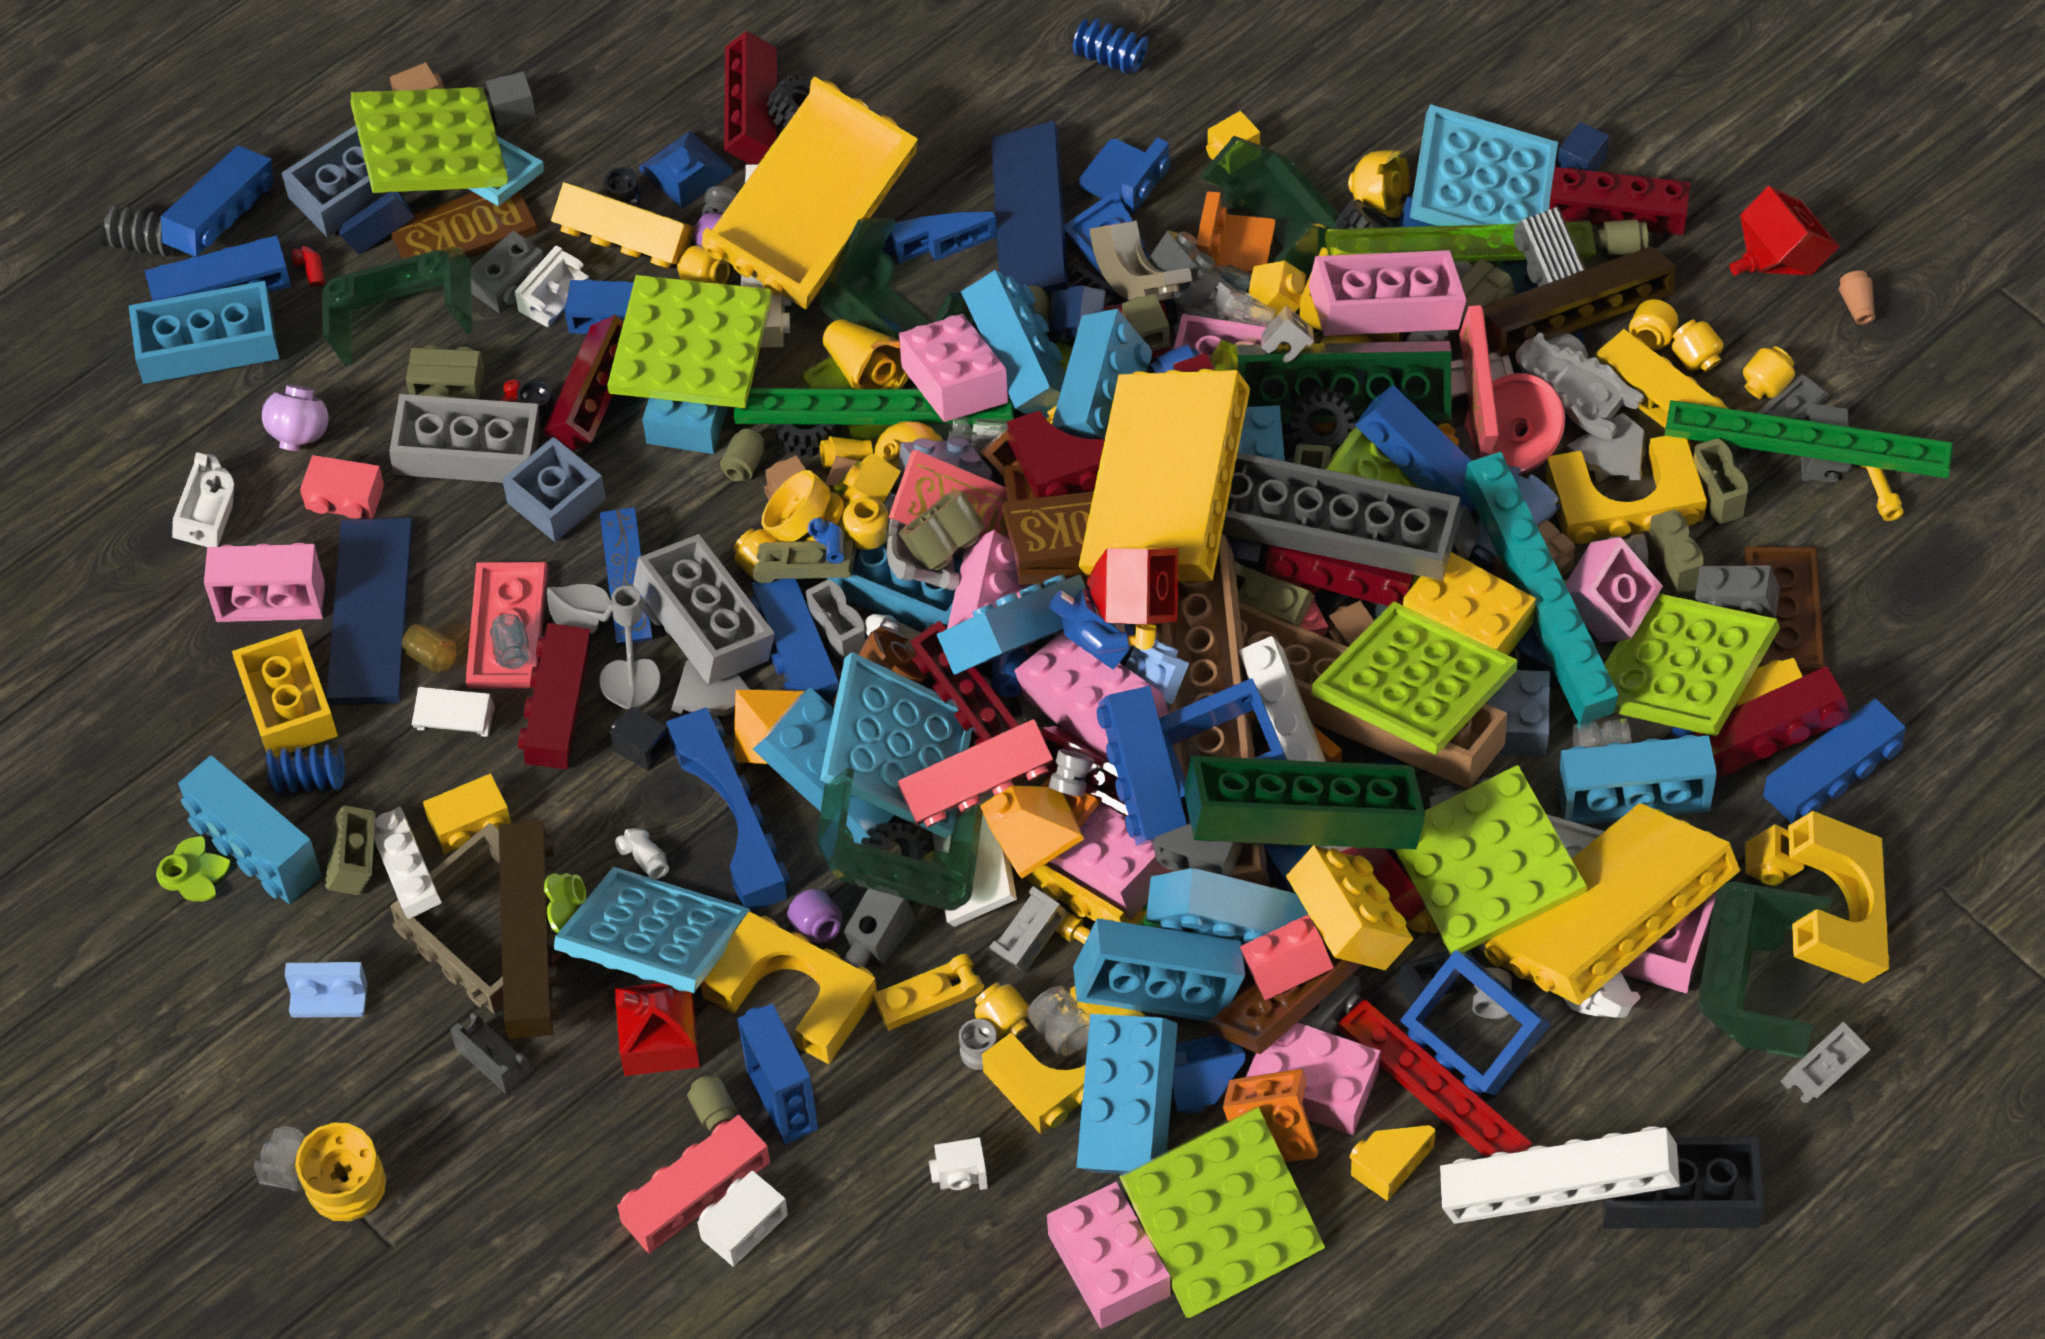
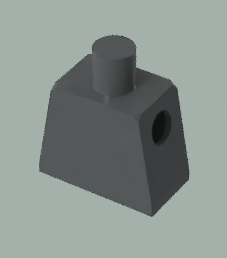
(877, 928)

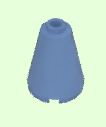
(1542, 506)

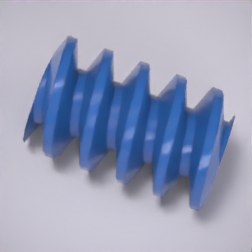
(1110, 48)
(305, 770)

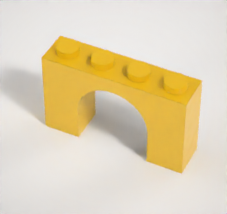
(1591, 516)
(1856, 864)
(764, 947)
(1034, 1089)

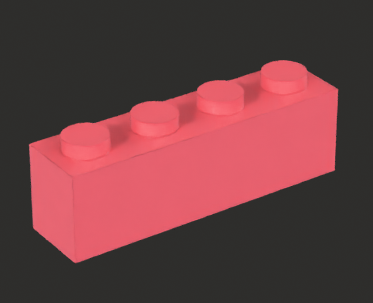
(976, 772)
(692, 1183)

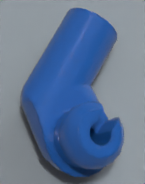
(829, 536)

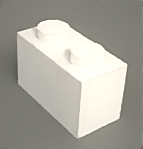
(742, 1217)

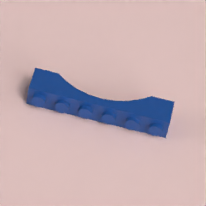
(702, 753)

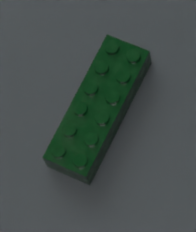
(1355, 370)
(1304, 803)

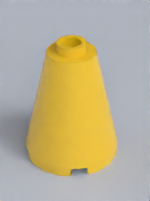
(865, 356)

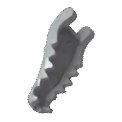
(1585, 386)
(904, 563)

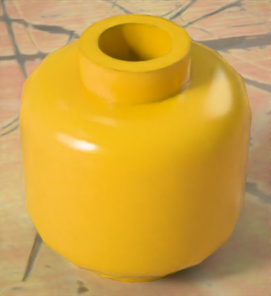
(701, 267)
(1654, 323)
(1697, 346)
(1768, 372)
(866, 523)
(747, 548)
(1003, 1009)

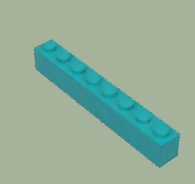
(1535, 573)

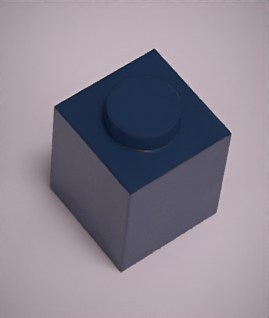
(1583, 149)

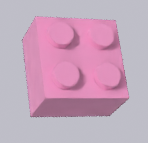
(1612, 590)

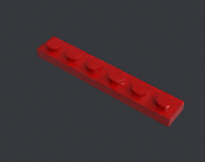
(1432, 1083)

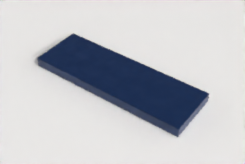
(1030, 207)
(369, 611)

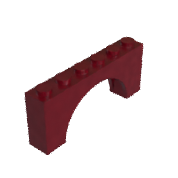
(1062, 462)

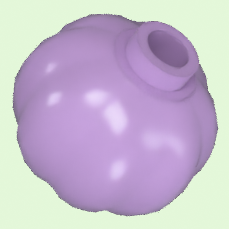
(295, 417)

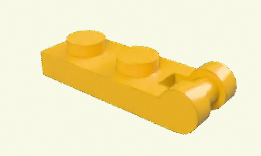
(927, 992)

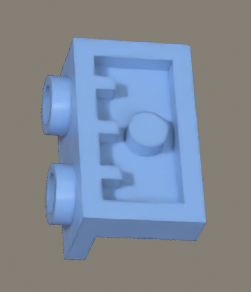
(1159, 668)
(326, 989)

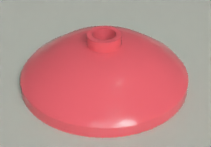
(1531, 404)

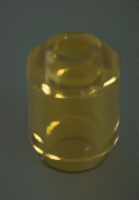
(429, 647)

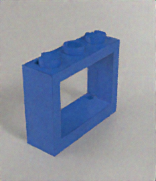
(1213, 712)
(1514, 1053)
(778, 1073)

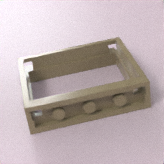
(445, 878)

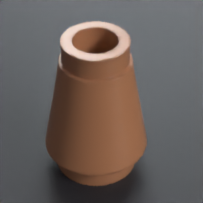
(1858, 295)

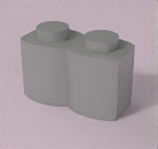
(835, 620)

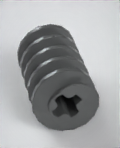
(133, 232)

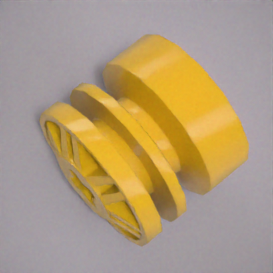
(797, 503)
(339, 1152)

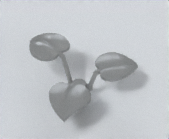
(583, 605)

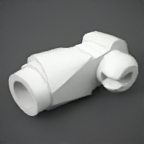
(876, 620)
(645, 852)

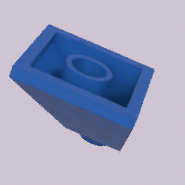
(686, 169)
(1203, 1071)

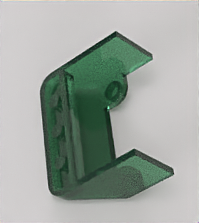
(1275, 190)
(391, 280)
(861, 282)
(935, 880)
(1741, 921)

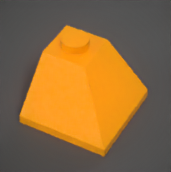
(754, 716)
(1032, 825)

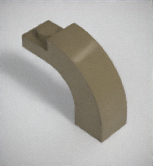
(1126, 266)

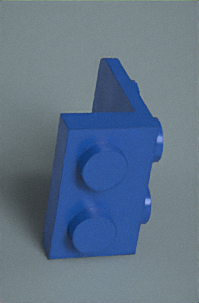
(1127, 170)

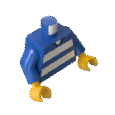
(1088, 629)

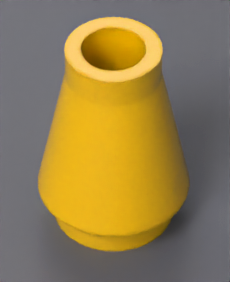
(845, 448)

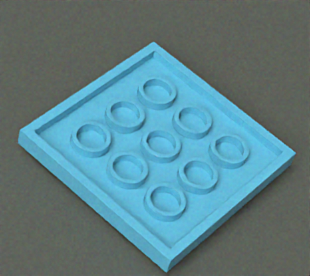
(1480, 172)
(888, 732)
(651, 929)

